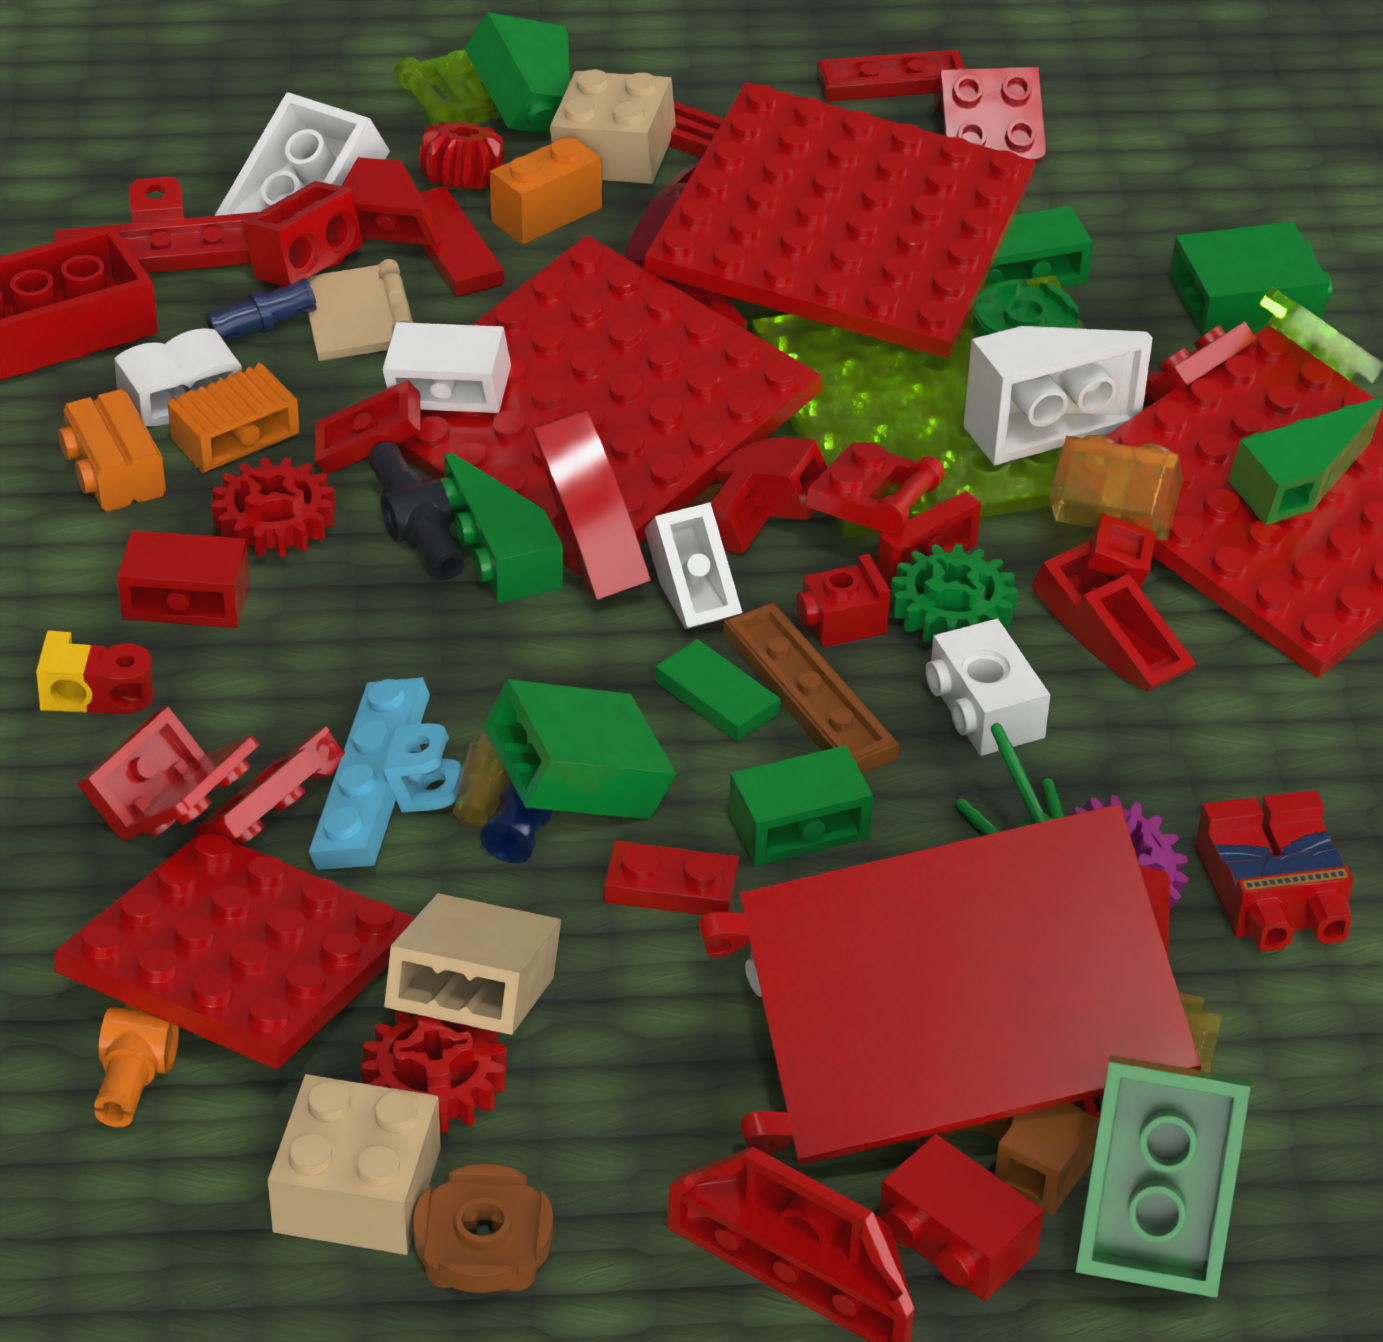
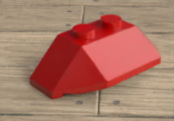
(797, 1241)

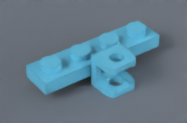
(383, 767)

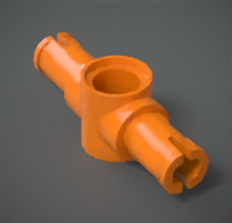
(131, 1052)

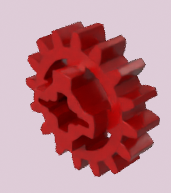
(274, 506)
(438, 1059)

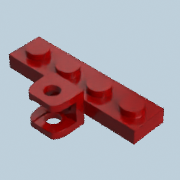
(167, 240)

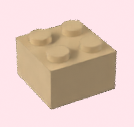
(620, 119)
(354, 1164)

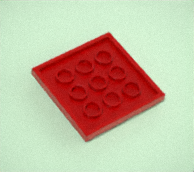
(235, 948)

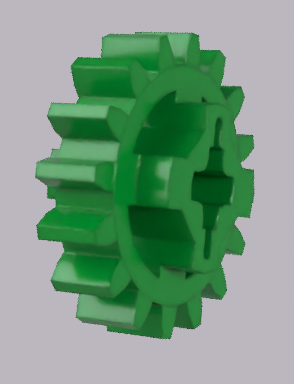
(952, 590)

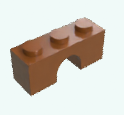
(1039, 1151)

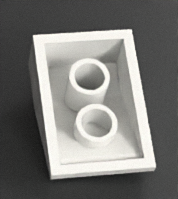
(301, 146)
(1050, 383)

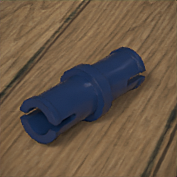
(262, 310)

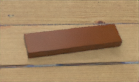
(809, 686)

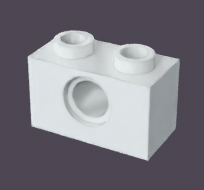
(988, 683)

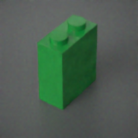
(1231, 271)
(578, 750)

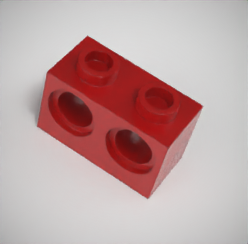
(303, 233)

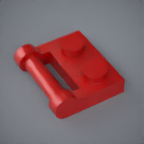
(861, 477)

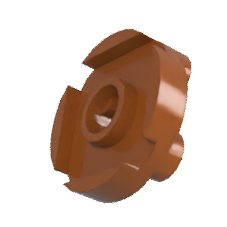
(490, 1261)

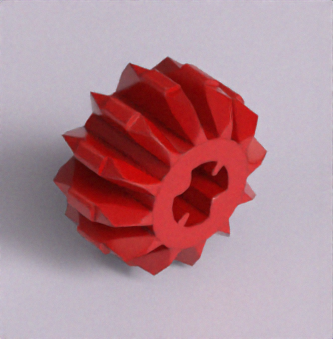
(460, 154)

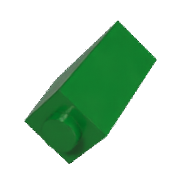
(522, 68)

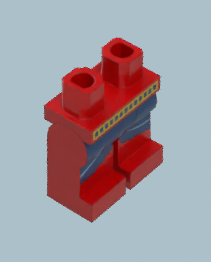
(1276, 868)

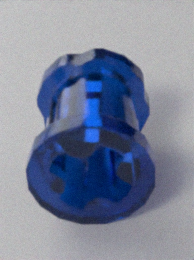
(513, 829)

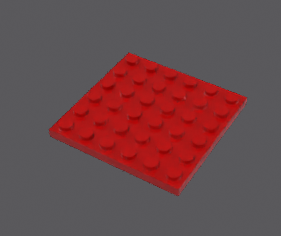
(842, 219)
(651, 366)
(1298, 582)

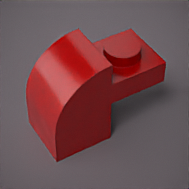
(764, 482)

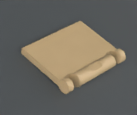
(357, 310)

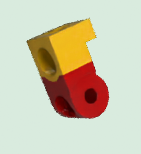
(93, 677)

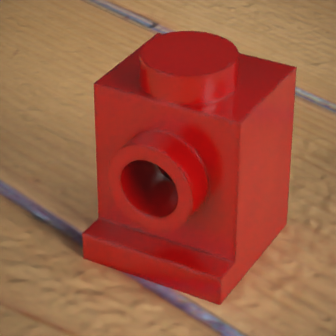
(845, 603)

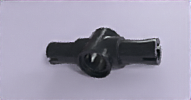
(416, 510)

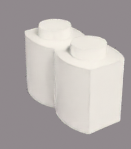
(161, 371)

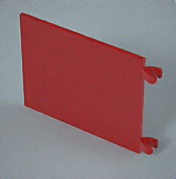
(955, 984)

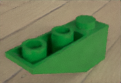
(1298, 464)
(508, 534)

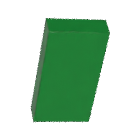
(717, 690)

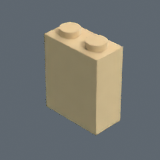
(472, 963)

